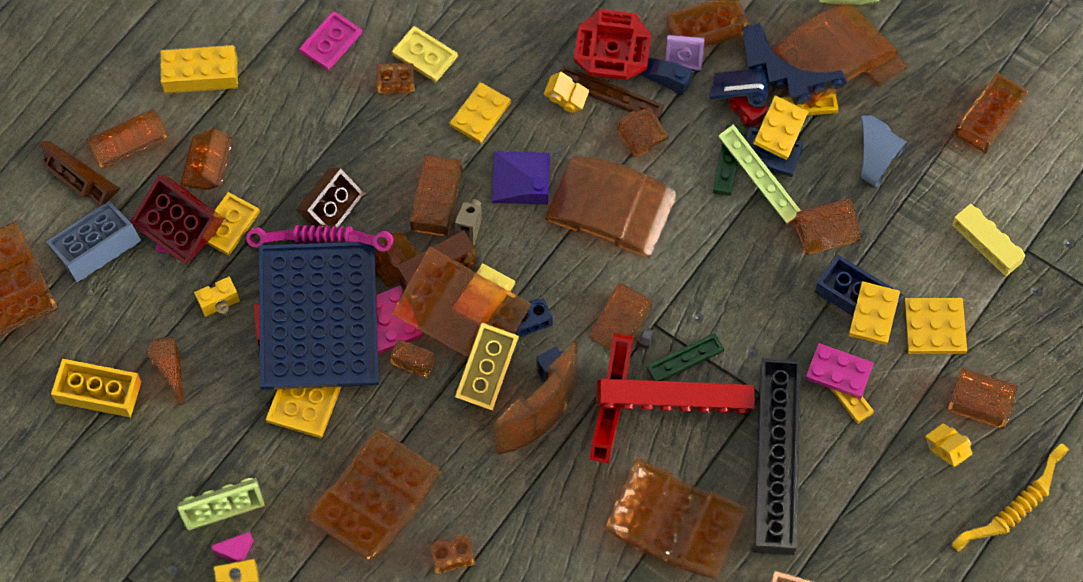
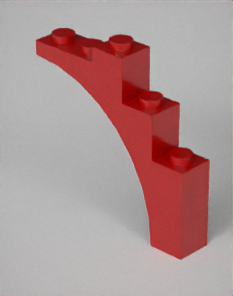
(608, 419)

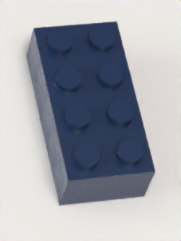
(843, 282)

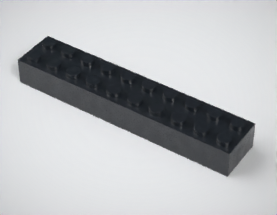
(777, 457)

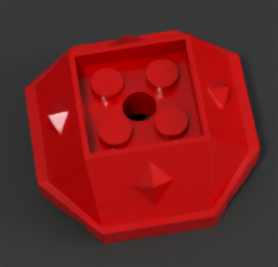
(612, 31)

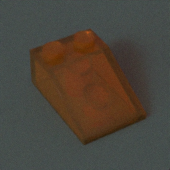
(621, 315)
(166, 357)

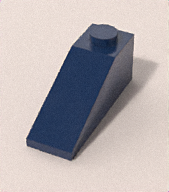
(668, 74)

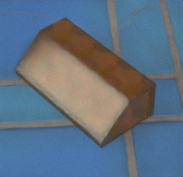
(127, 138)

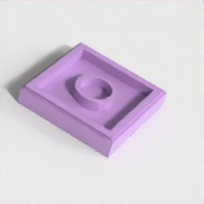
(685, 51)

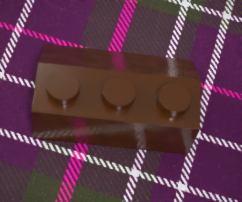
(330, 199)

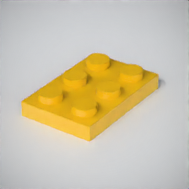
(480, 112)
(780, 127)
(238, 218)
(874, 313)

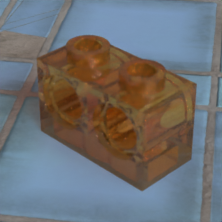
(395, 73)
(412, 358)
(453, 560)

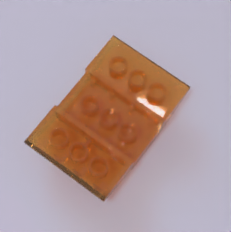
(835, 42)
(612, 203)
(22, 285)
(453, 301)
(533, 417)
(375, 496)
(675, 520)

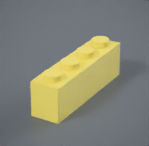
(988, 239)

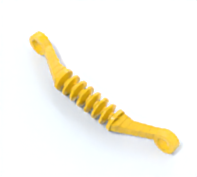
(1018, 509)

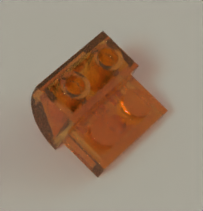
(641, 131)

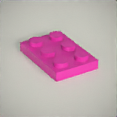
(330, 40)
(839, 371)

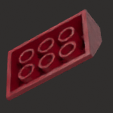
(176, 219)

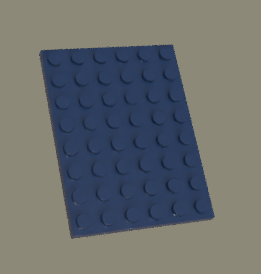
(318, 315)

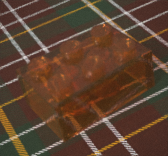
(982, 398)

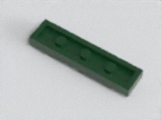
(726, 169)
(685, 358)

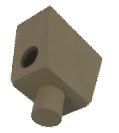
(471, 217)

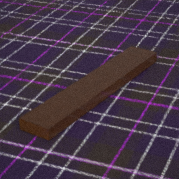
(612, 94)

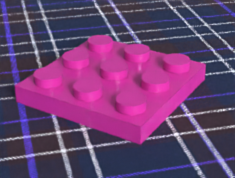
(389, 326)

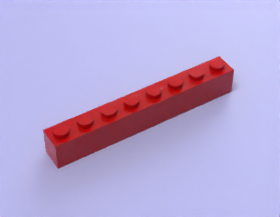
(675, 395)

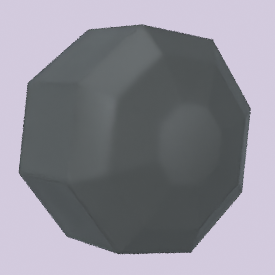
(646, 338)

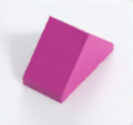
(234, 549)

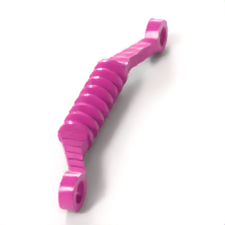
(306, 234)

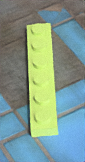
(759, 174)

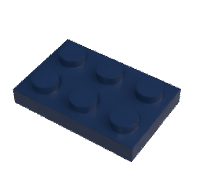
(772, 161)

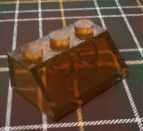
(206, 160)
(828, 226)

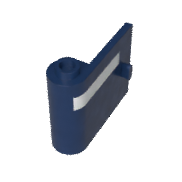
(739, 83)

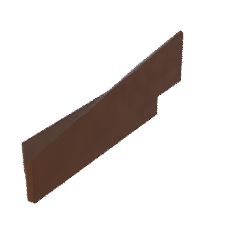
(76, 174)

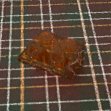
(387, 261)

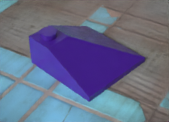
(521, 177)

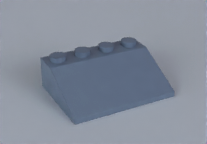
(93, 241)

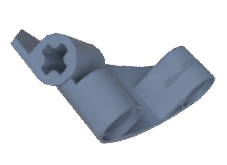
(879, 149)

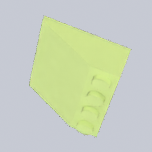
(221, 504)

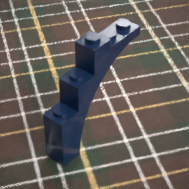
(781, 74)

